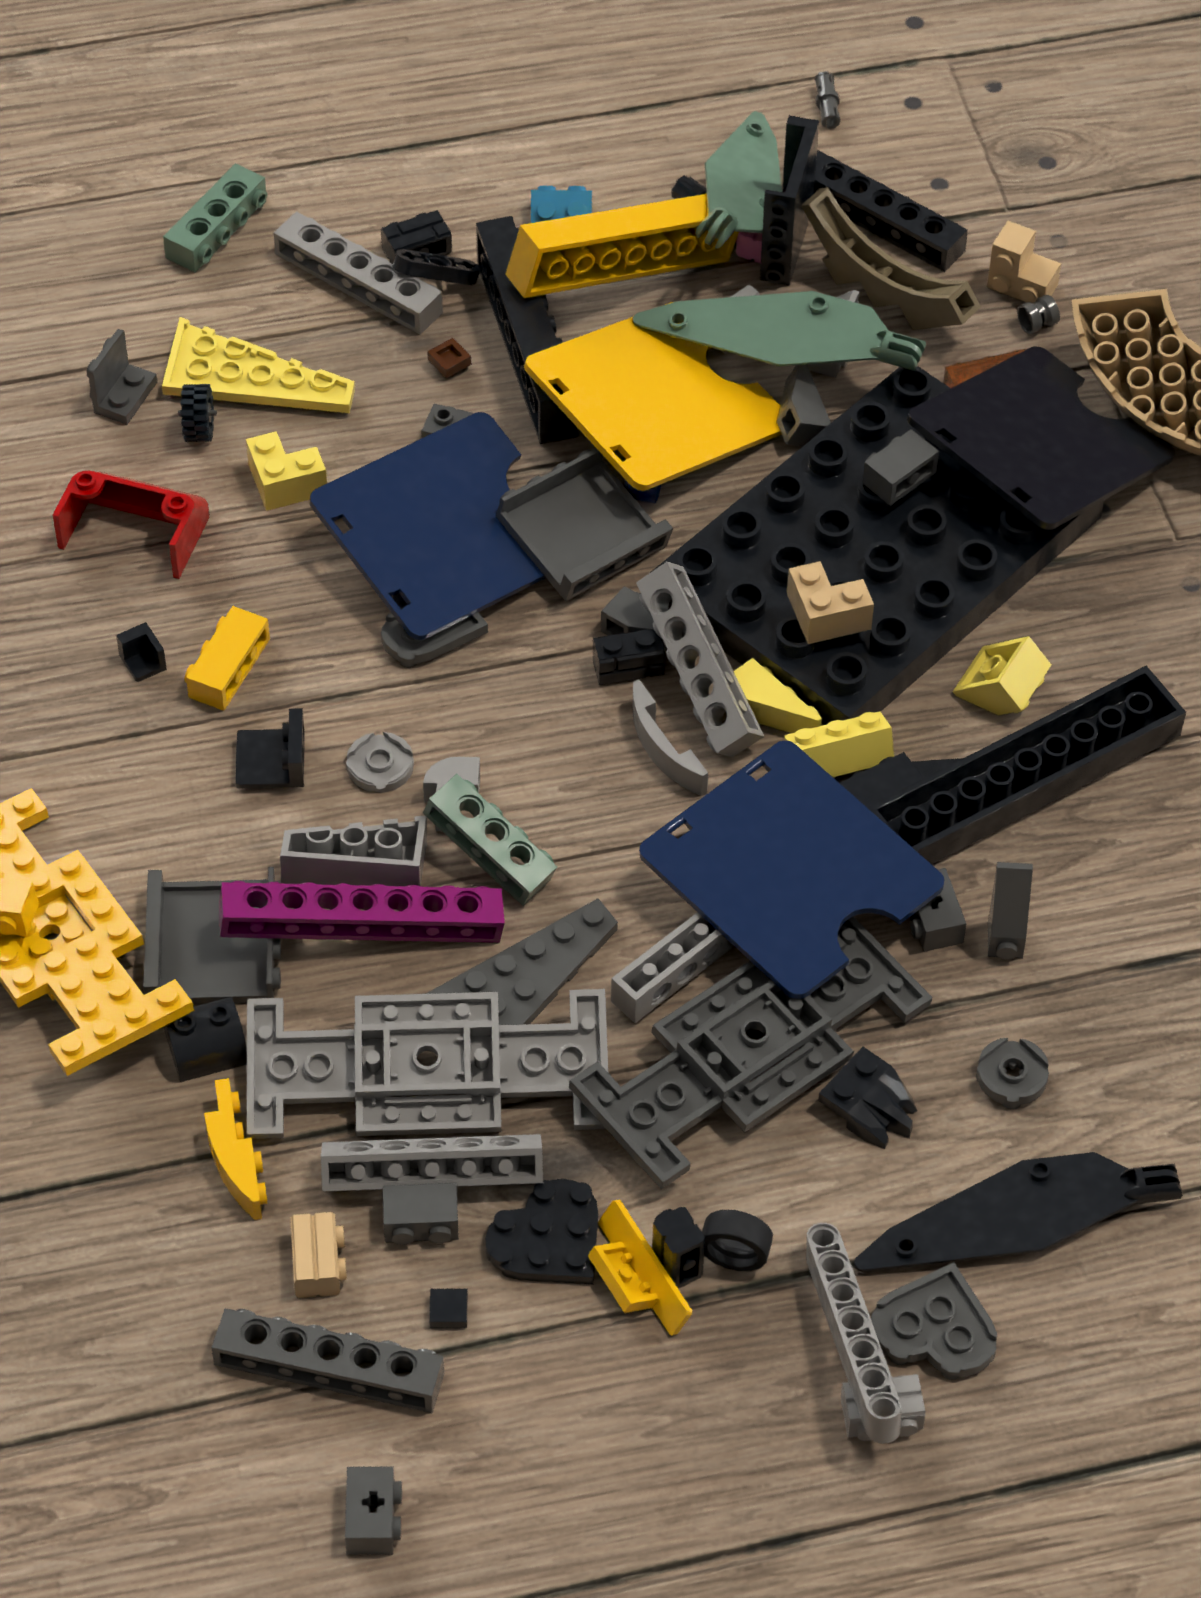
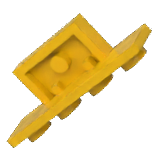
(635, 1271)

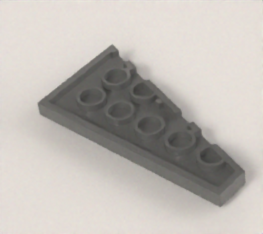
(539, 965)

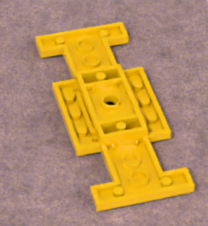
(79, 964)

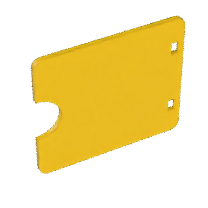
(652, 401)

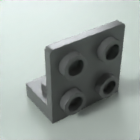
(115, 384)

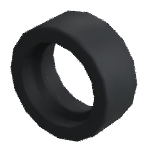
(736, 1240)

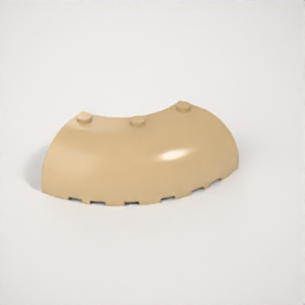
(1144, 362)

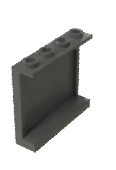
(580, 524)
(187, 945)

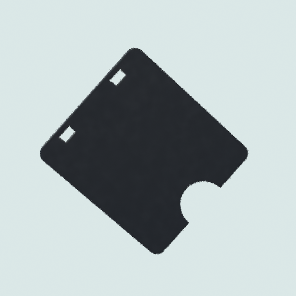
(1033, 437)

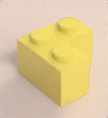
(281, 476)

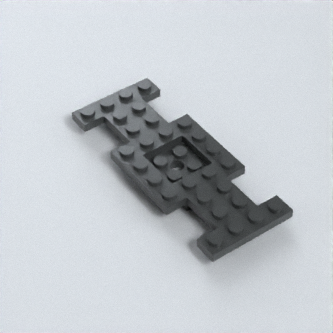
(716, 1060)

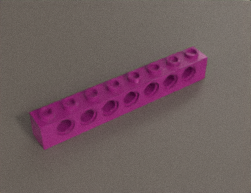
(347, 922)

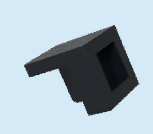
(141, 652)

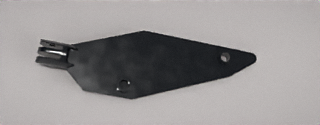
(1020, 1211)

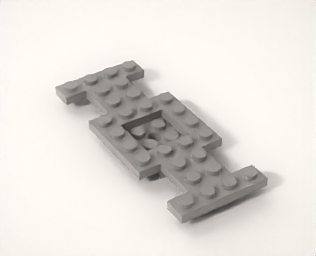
(381, 1062)

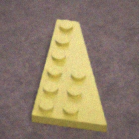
(250, 373)

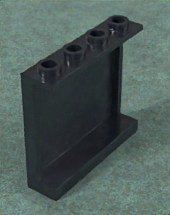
(783, 216)

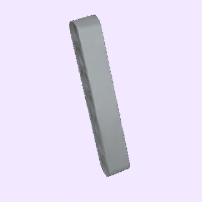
(853, 1333)

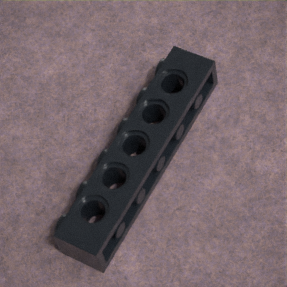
(891, 214)

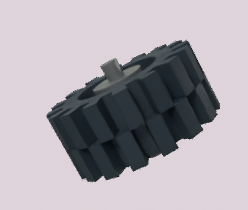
(197, 412)

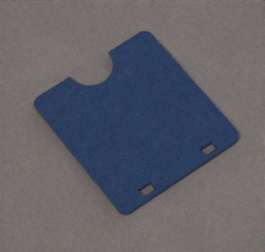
(430, 525)
(787, 865)

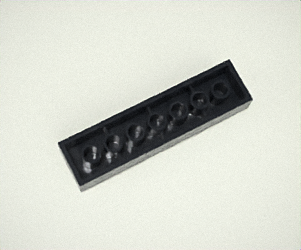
(522, 325)

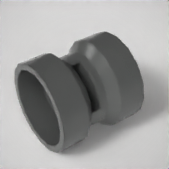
(1035, 315)

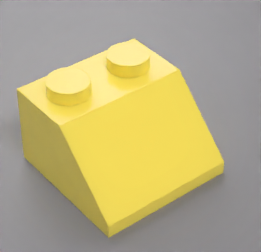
(1004, 676)

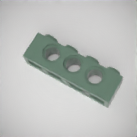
(215, 217)
(492, 856)

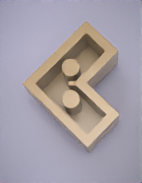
(1017, 269)
(827, 609)

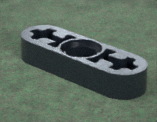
(436, 267)

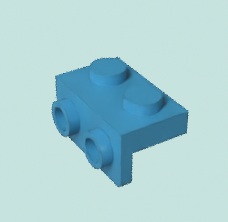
(554, 204)

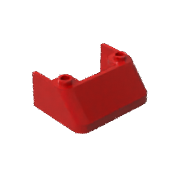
(139, 498)

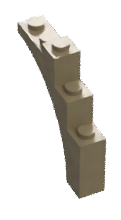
(854, 258)

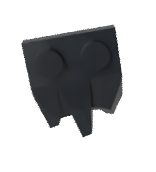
(870, 1099)

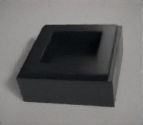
(448, 1308)

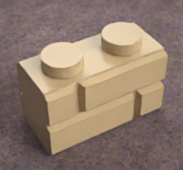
(315, 1254)

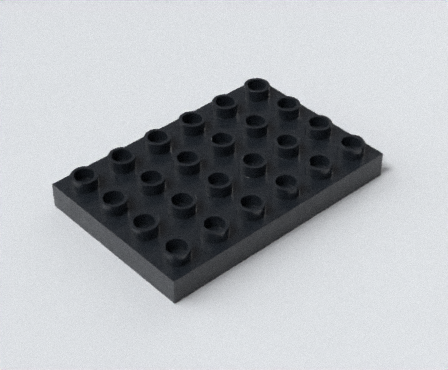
(928, 560)

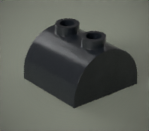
(207, 1040)

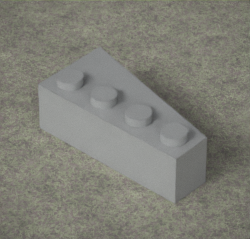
(356, 855)

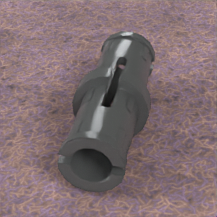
(827, 99)

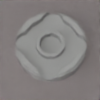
(380, 762)

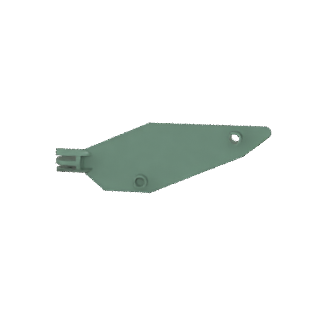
(738, 180)
(786, 329)

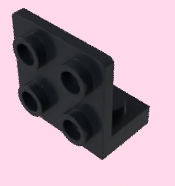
(272, 755)

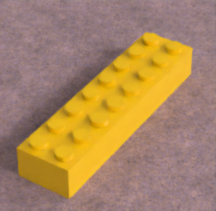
(613, 246)

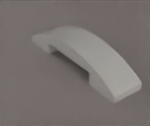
(681, 768)

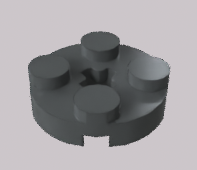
(1008, 1089)

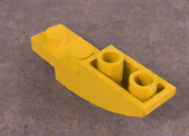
(233, 1153)

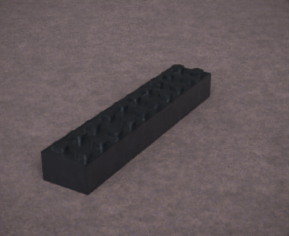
(1033, 766)

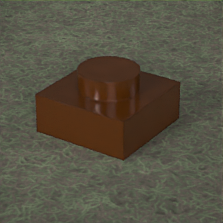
(449, 357)

